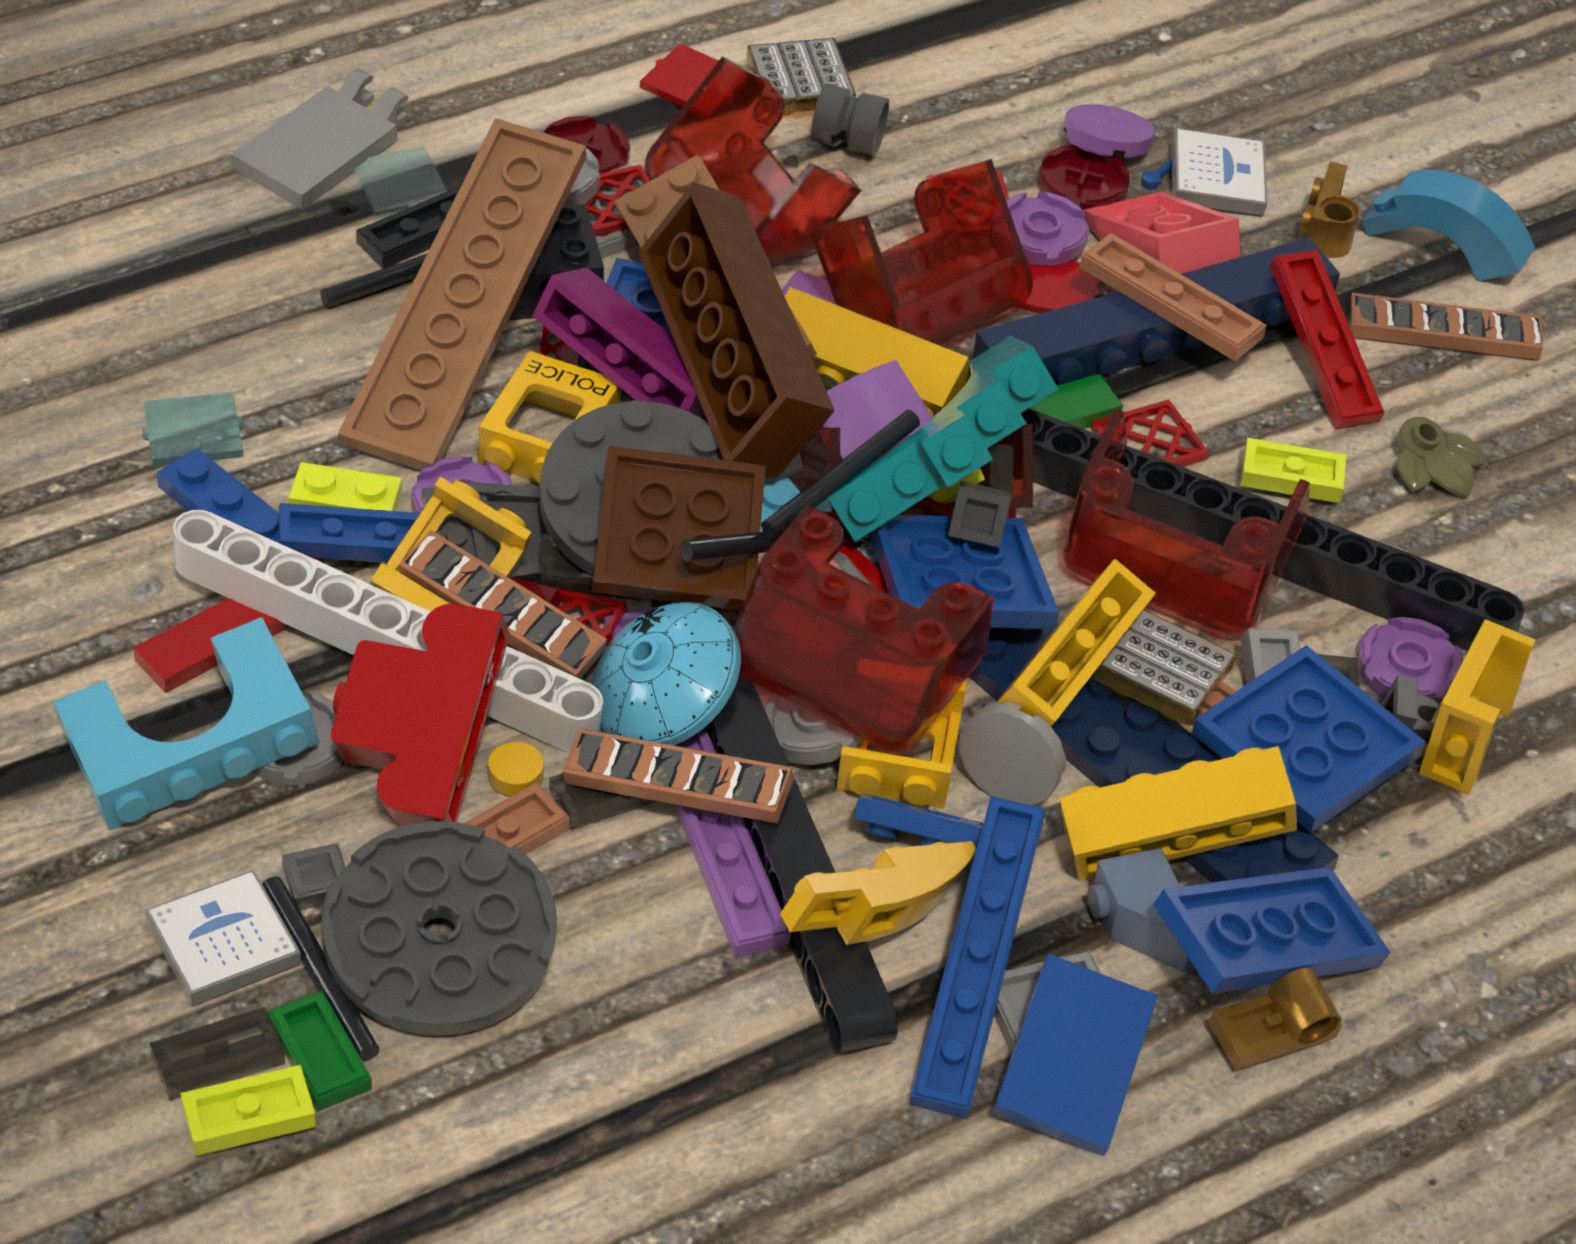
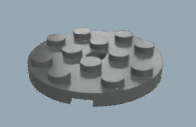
(577, 461)
(415, 978)

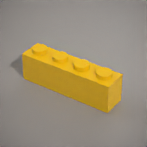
(854, 344)
(1079, 643)
(1181, 810)

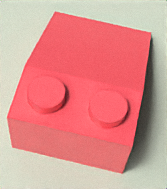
(1170, 230)

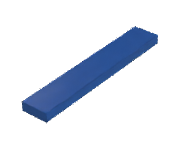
(978, 958)

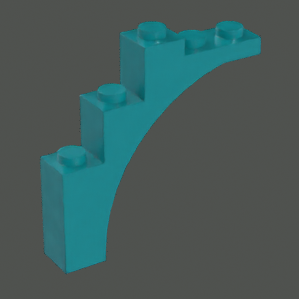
(953, 442)

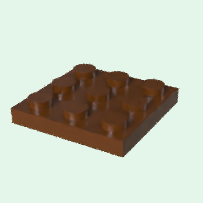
(657, 503)

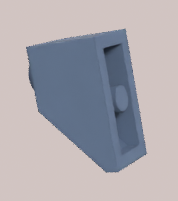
(1125, 899)

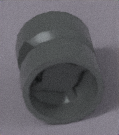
(849, 119)

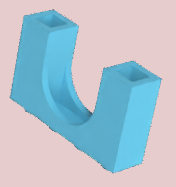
(144, 775)

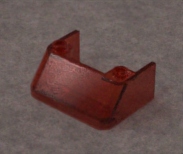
(1192, 577)

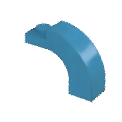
(1461, 210)

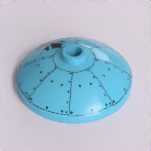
(668, 673)

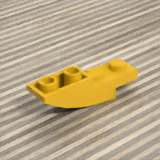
(878, 900)

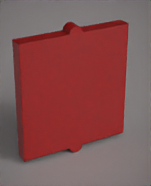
(678, 74)
(1059, 287)

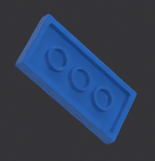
(1269, 926)

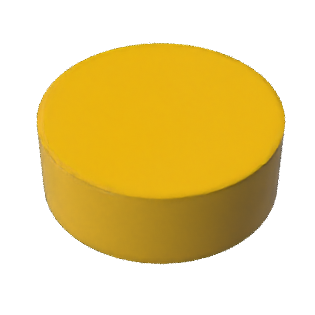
(515, 767)

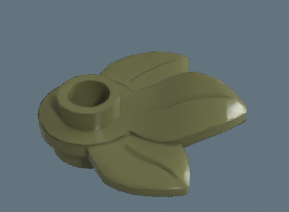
(1437, 456)

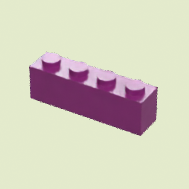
(617, 339)

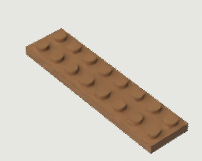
(463, 296)

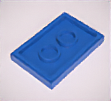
(1075, 1054)

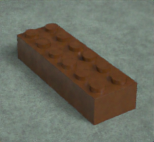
(735, 330)

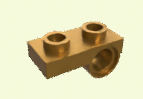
(1334, 217)
(1277, 1023)

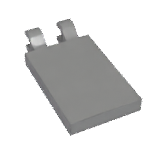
(322, 140)

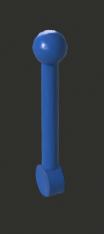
(1151, 179)

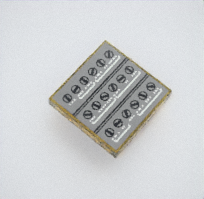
(800, 69)
(1165, 667)

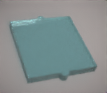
(398, 180)
(190, 423)

